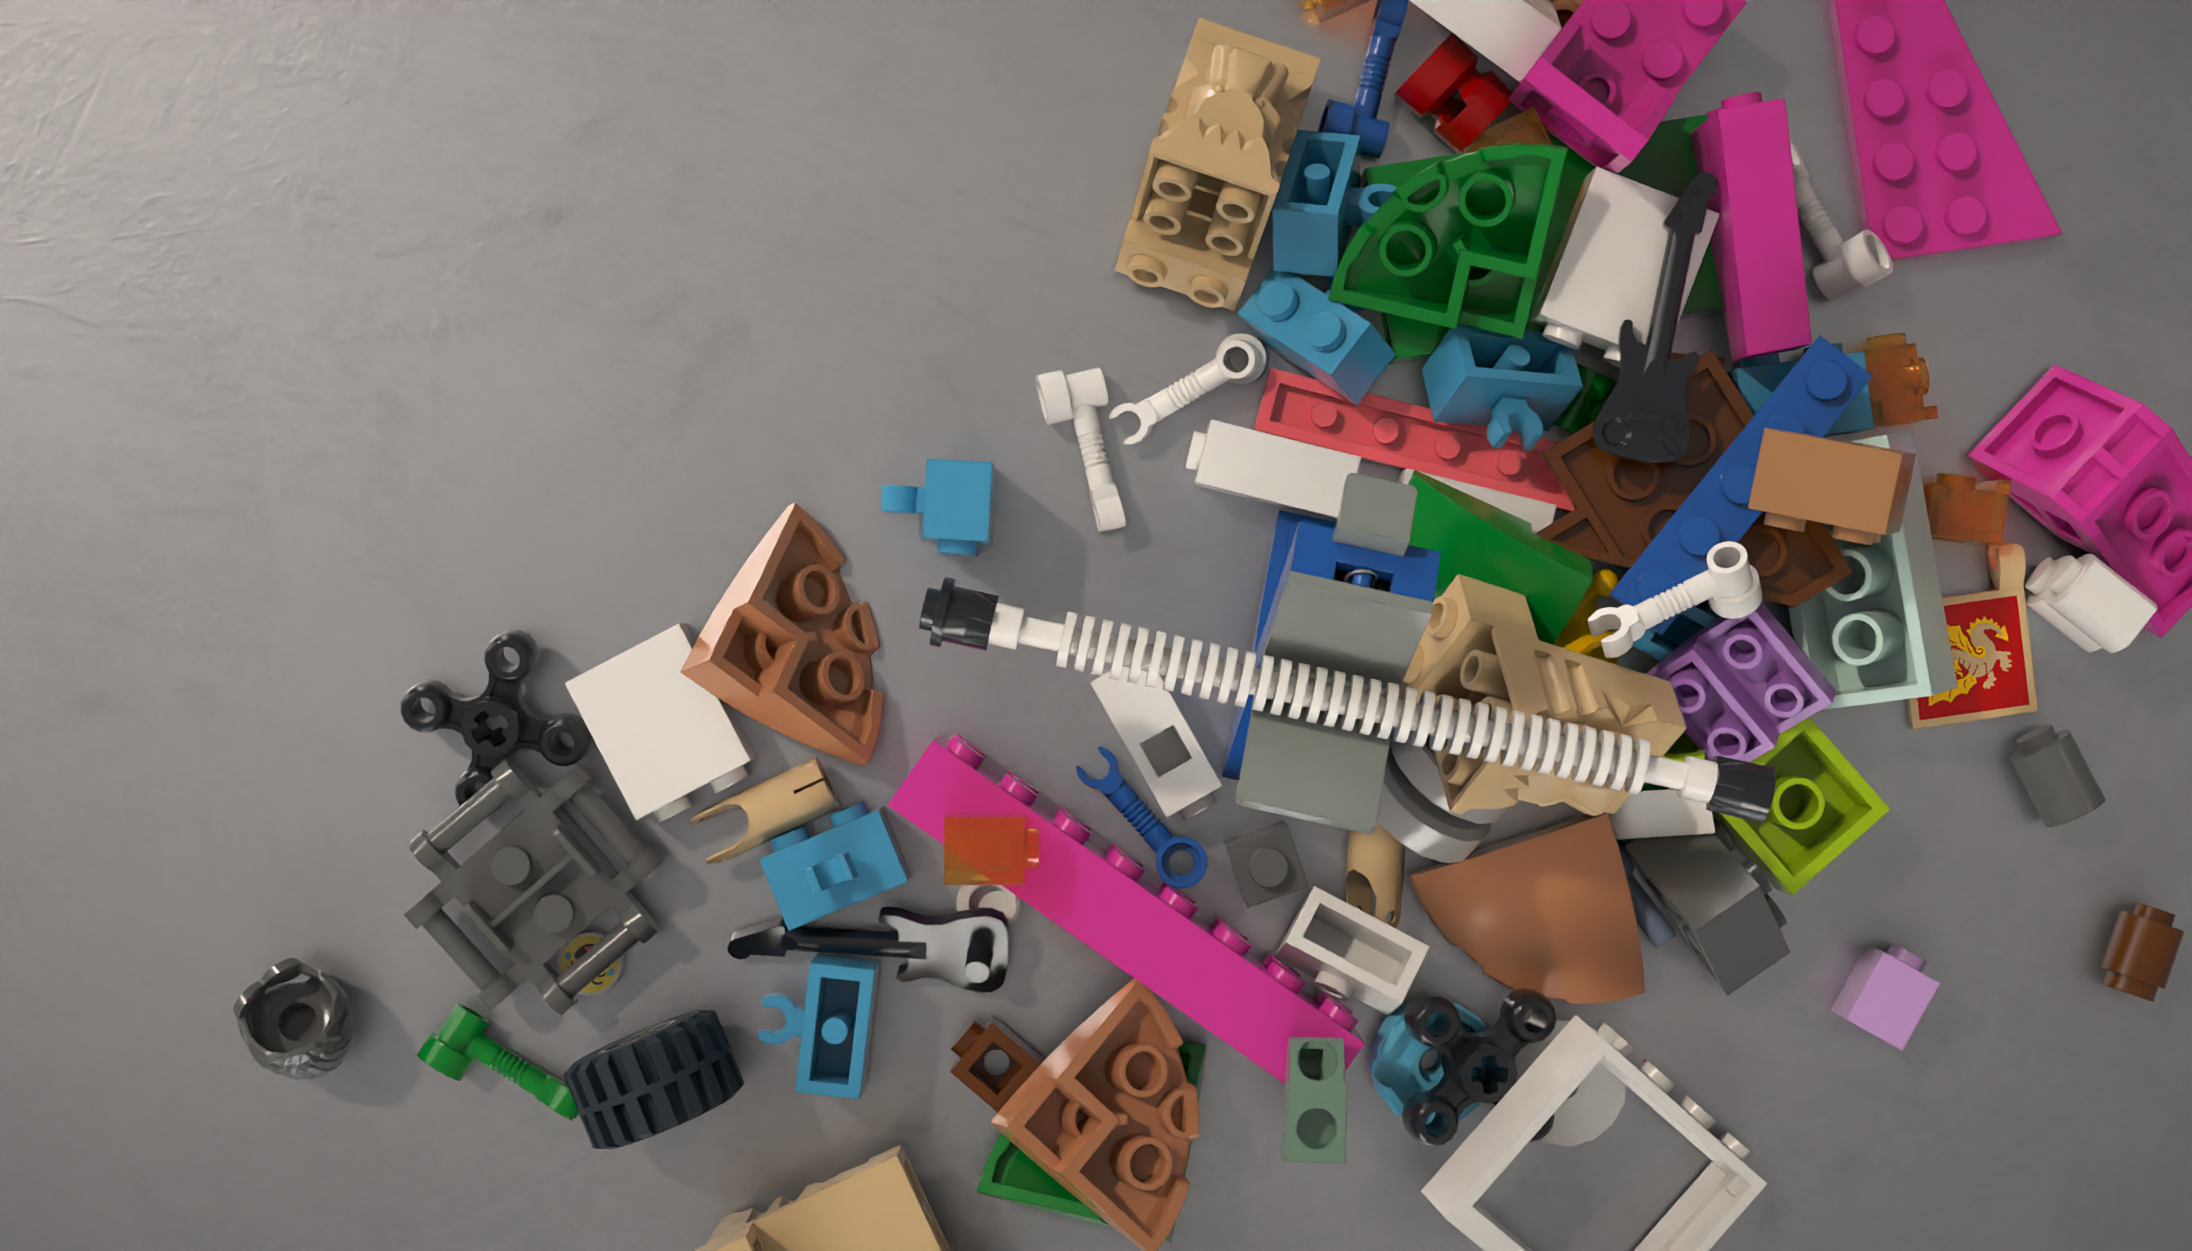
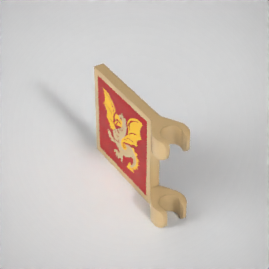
(1988, 649)

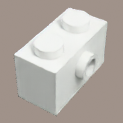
(1351, 952)

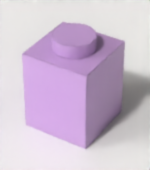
(1886, 994)

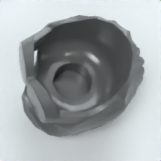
(295, 1025)

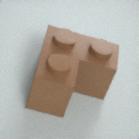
(1832, 483)

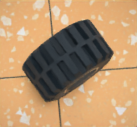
(654, 1079)

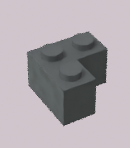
(1715, 902)

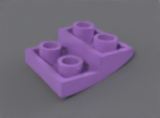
(1743, 685)

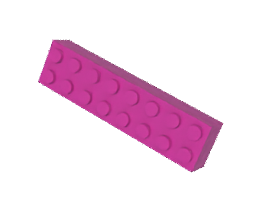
(1130, 920)

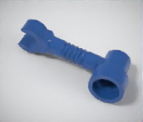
(1362, 116)
(1145, 822)

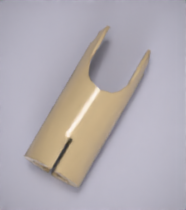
(776, 806)
(1375, 865)

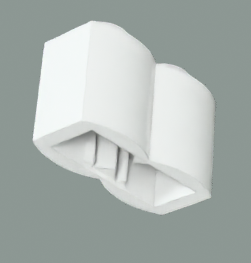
(2088, 602)

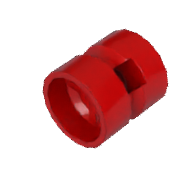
(1433, 82)

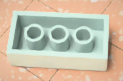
(1885, 623)

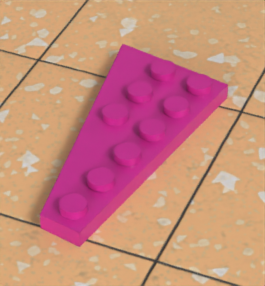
(1927, 135)

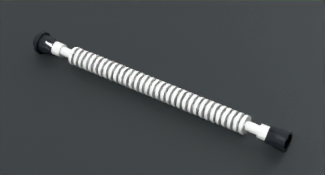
(1724, 784)

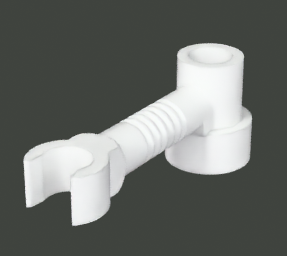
(1846, 263)
(1197, 383)
(1076, 399)
(1728, 584)

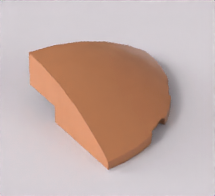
(794, 644)
(1543, 912)
(1113, 1116)

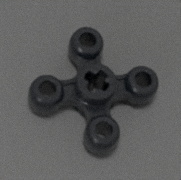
(503, 698)
(1463, 1051)

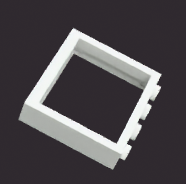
(1690, 1224)

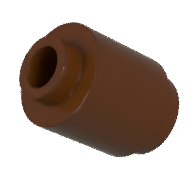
(2141, 951)

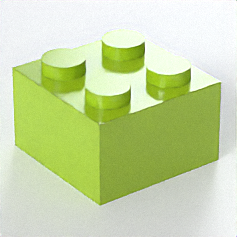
(1814, 811)

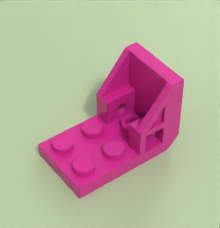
(1618, 72)
(2103, 480)

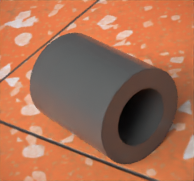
(2056, 775)

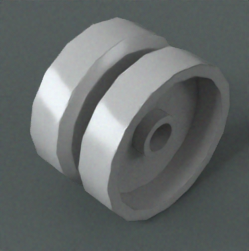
(1417, 809)

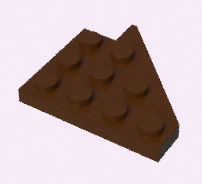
(1629, 501)

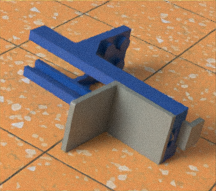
(1343, 602)

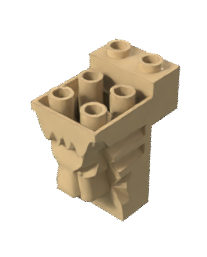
(1216, 165)
(1488, 652)
(857, 1210)

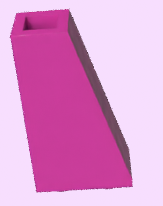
(1758, 225)

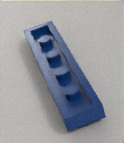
(1717, 509)

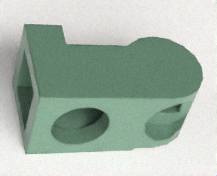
(1315, 1101)

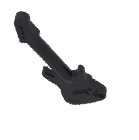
(1647, 408)
(959, 948)

